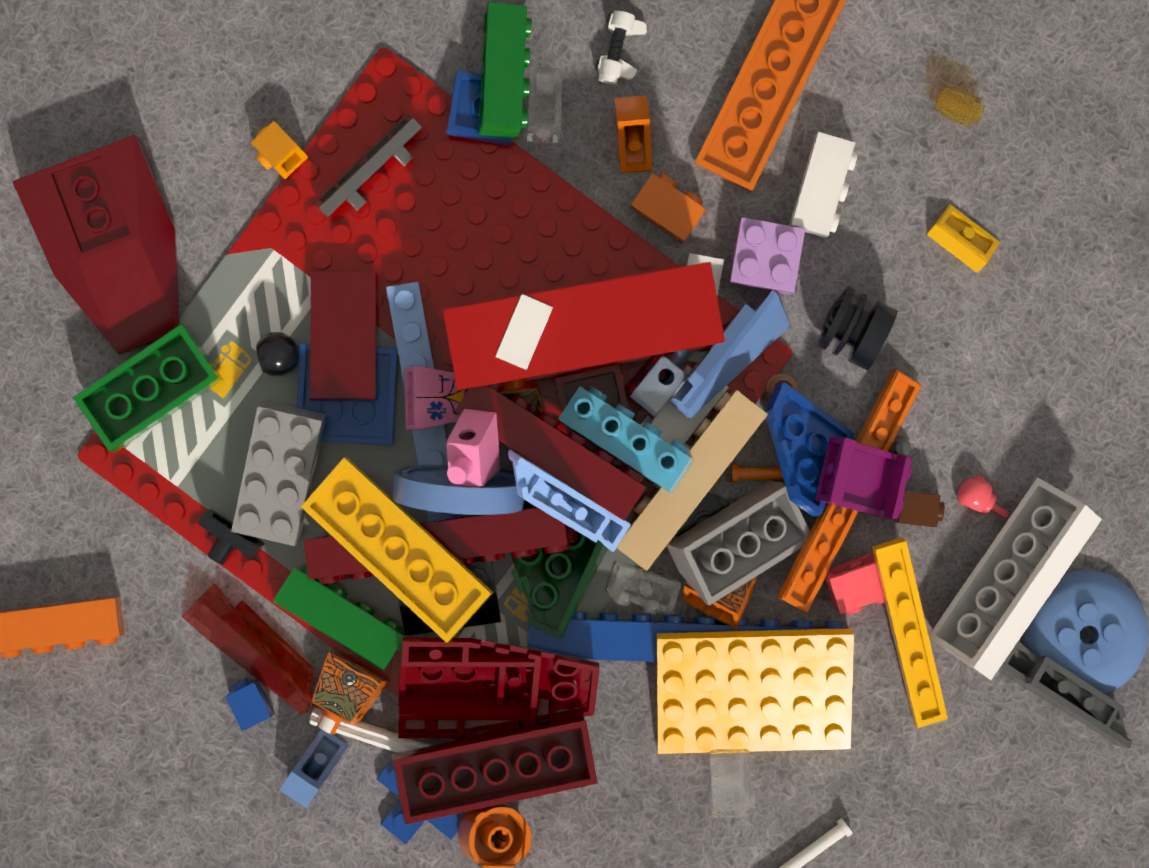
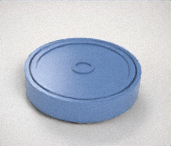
(430, 490)

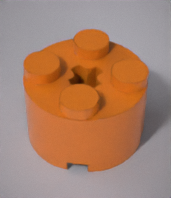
(506, 848)

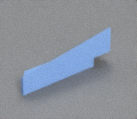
(566, 503)

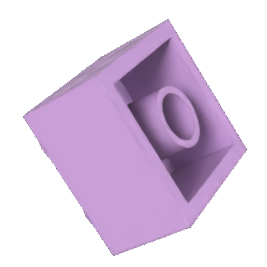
(766, 256)

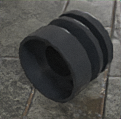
(857, 328)

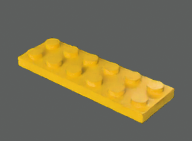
(396, 549)

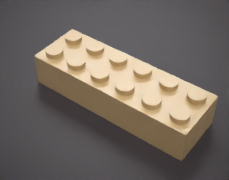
(712, 452)

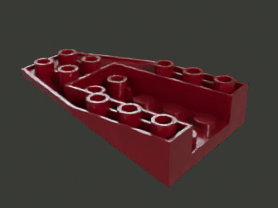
(109, 240)

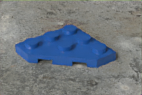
(801, 442)

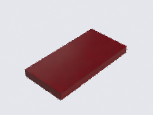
(343, 336)

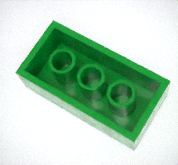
(148, 388)

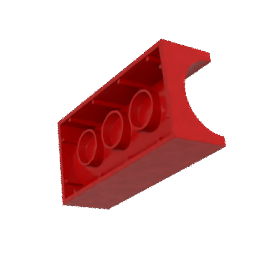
(591, 326)

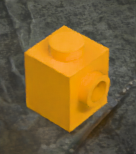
(278, 150)

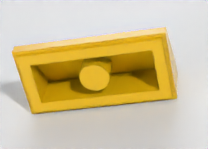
(963, 238)

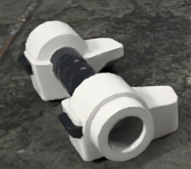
(610, 66)

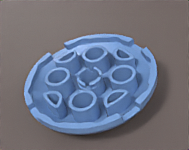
(1116, 622)

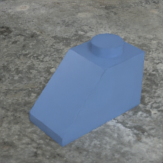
(313, 768)

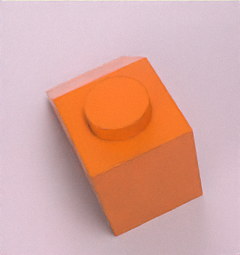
(633, 133)

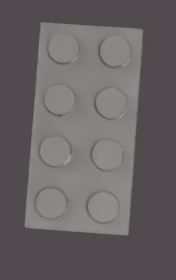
(278, 472)

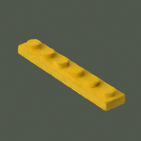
(910, 632)

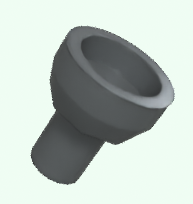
(901, 446)

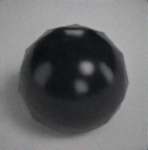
(277, 353)

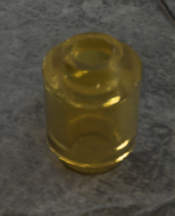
(959, 105)

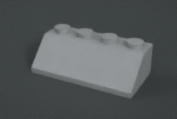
(739, 542)

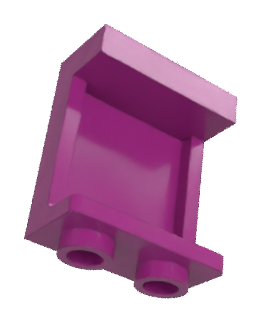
(863, 478)

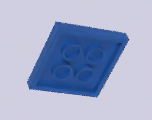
(355, 419)

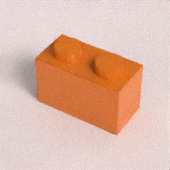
(668, 207)

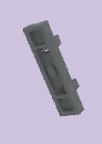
(389, 145)

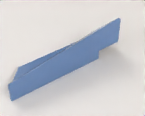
(745, 340)

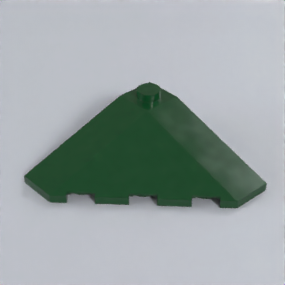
(557, 581)

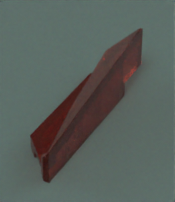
(253, 646)

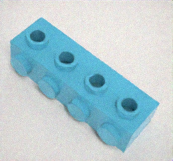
(626, 439)

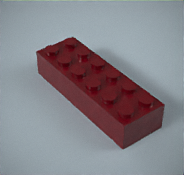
(556, 451)
(493, 769)

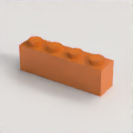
(61, 624)

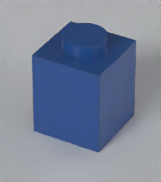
(249, 703)

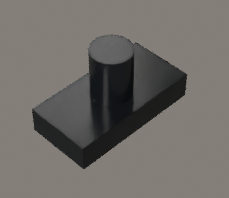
(226, 539)

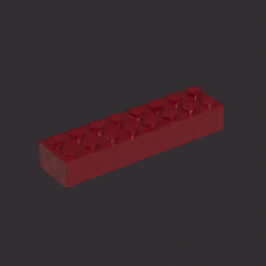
(464, 537)

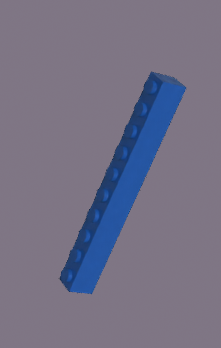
(636, 637)

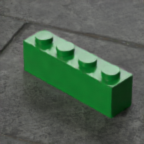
(503, 70)
(340, 619)

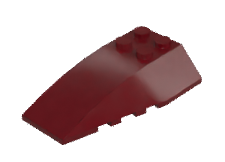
(488, 685)

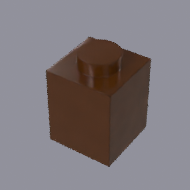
(921, 509)

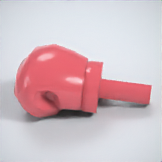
(978, 495)

